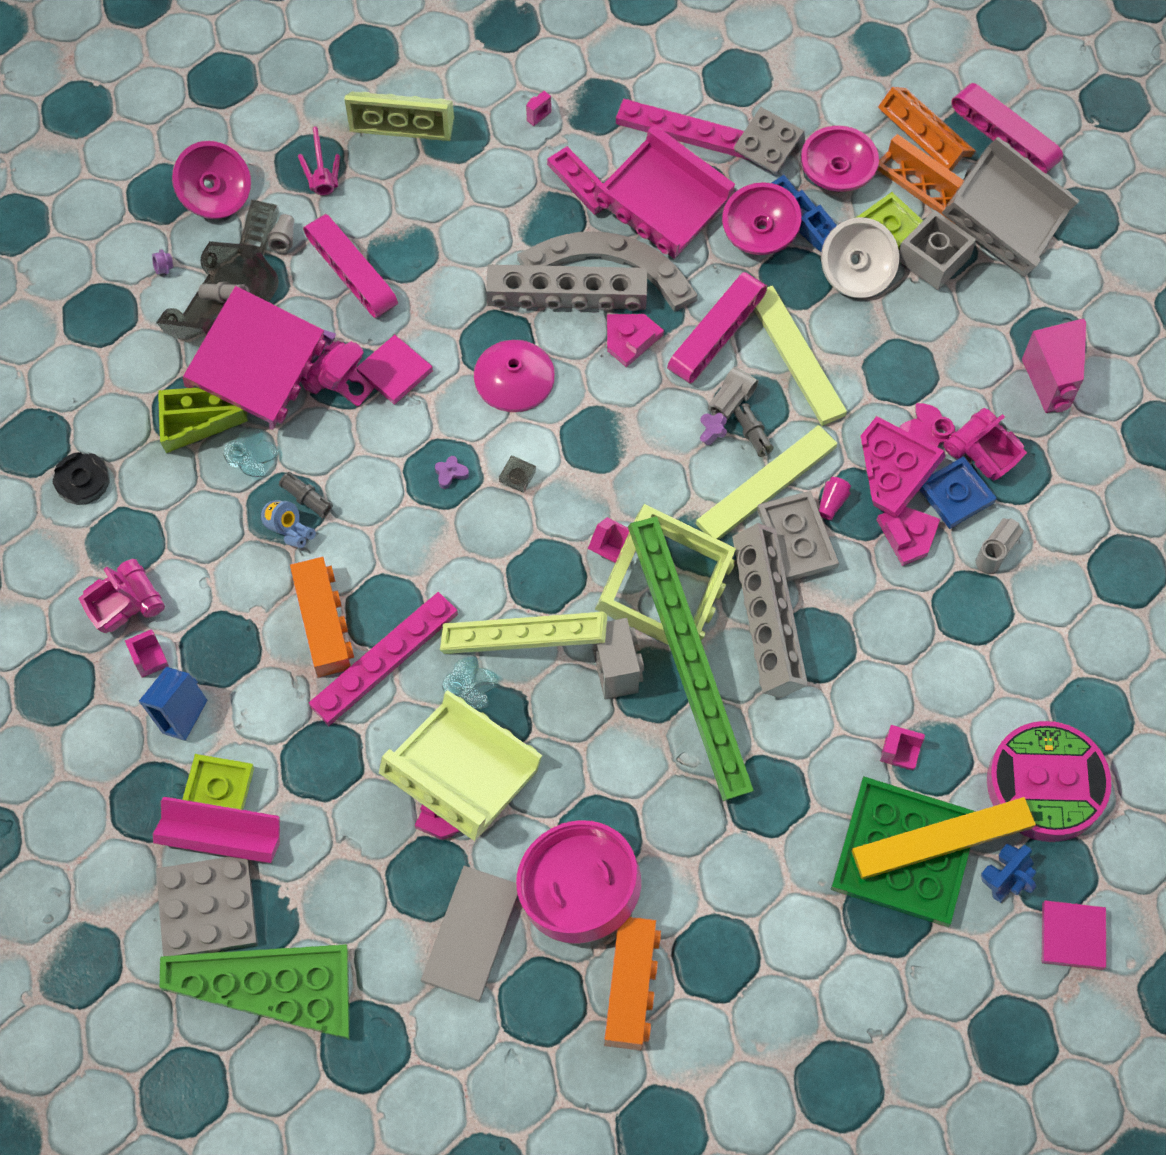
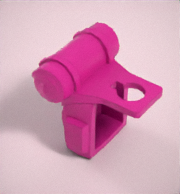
(335, 369)
(987, 444)
(120, 596)

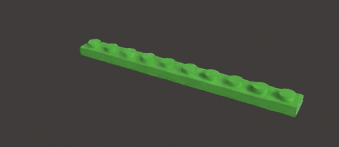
(690, 659)

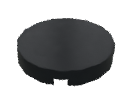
(81, 478)

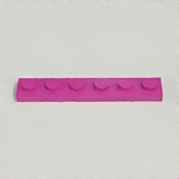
(680, 127)
(383, 658)

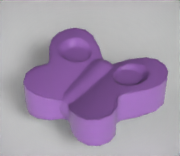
(714, 427)
(450, 470)

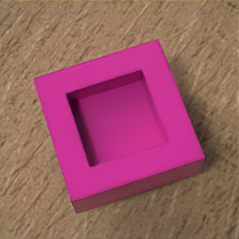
(538, 108)

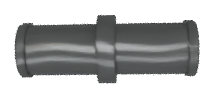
(753, 430)
(305, 494)

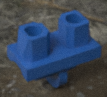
(1014, 877)

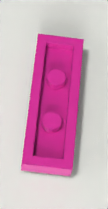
(576, 177)

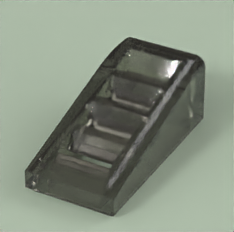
(255, 208)

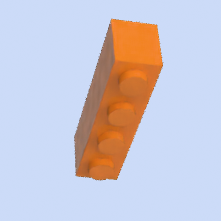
(320, 616)
(630, 984)

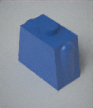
(174, 703)

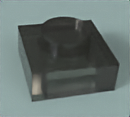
(517, 473)

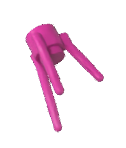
(322, 180)

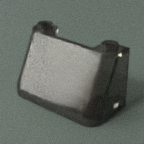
(221, 263)

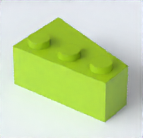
(193, 415)

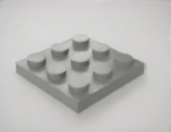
(206, 906)

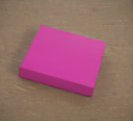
(394, 369)
(1074, 935)

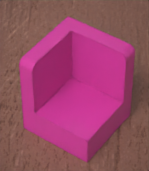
(608, 539)
(146, 653)
(902, 747)

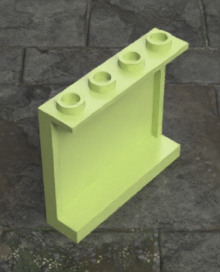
(461, 766)

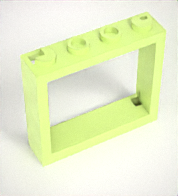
(684, 535)

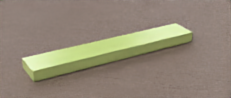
(799, 358)
(766, 483)
(524, 633)

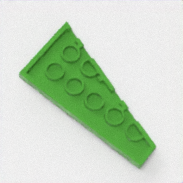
(283, 984)

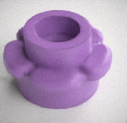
(162, 262)

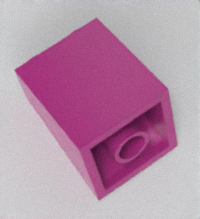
(1057, 363)

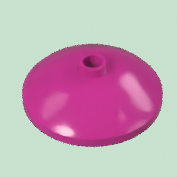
(842, 149)
(220, 166)
(757, 206)
(517, 387)

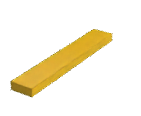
(943, 838)

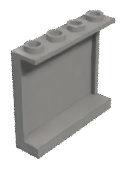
(1010, 206)

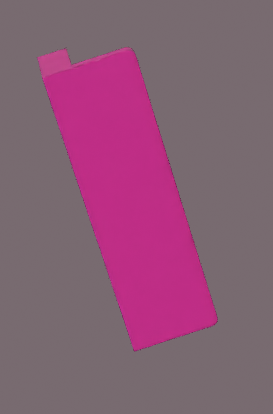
(218, 830)

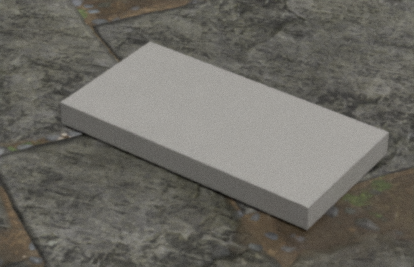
(471, 934)

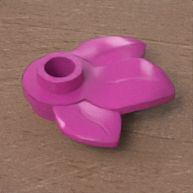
(927, 423)

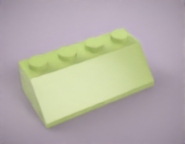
(399, 115)

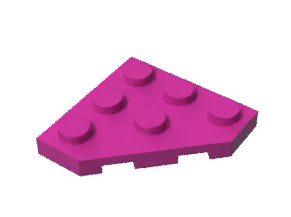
(896, 464)

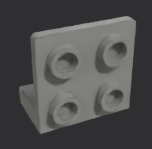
(769, 140)

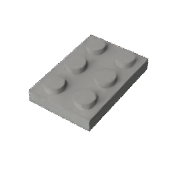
(800, 535)

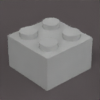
(936, 249)
(617, 660)

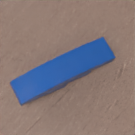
(814, 220)

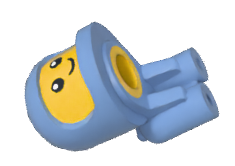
(284, 519)

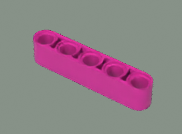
(999, 121)
(350, 265)
(717, 327)

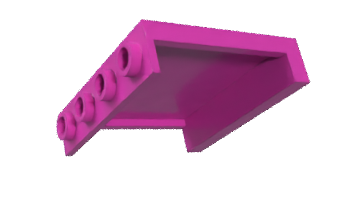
(665, 192)
(255, 356)

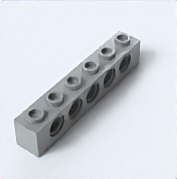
(576, 278)
(769, 611)

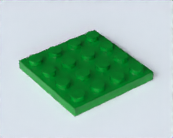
(919, 890)

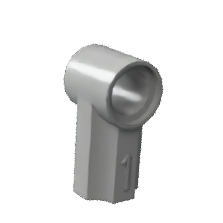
(735, 389)
(998, 545)

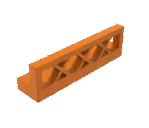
(925, 127)
(929, 171)

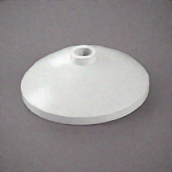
(875, 252)

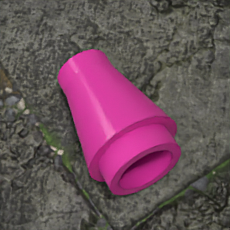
(834, 495)

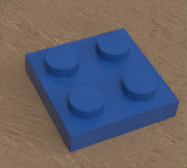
(957, 492)

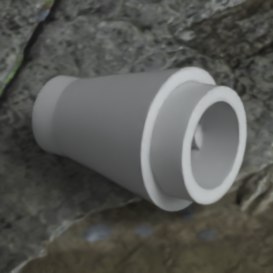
(281, 236)

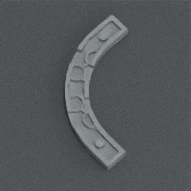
(616, 249)

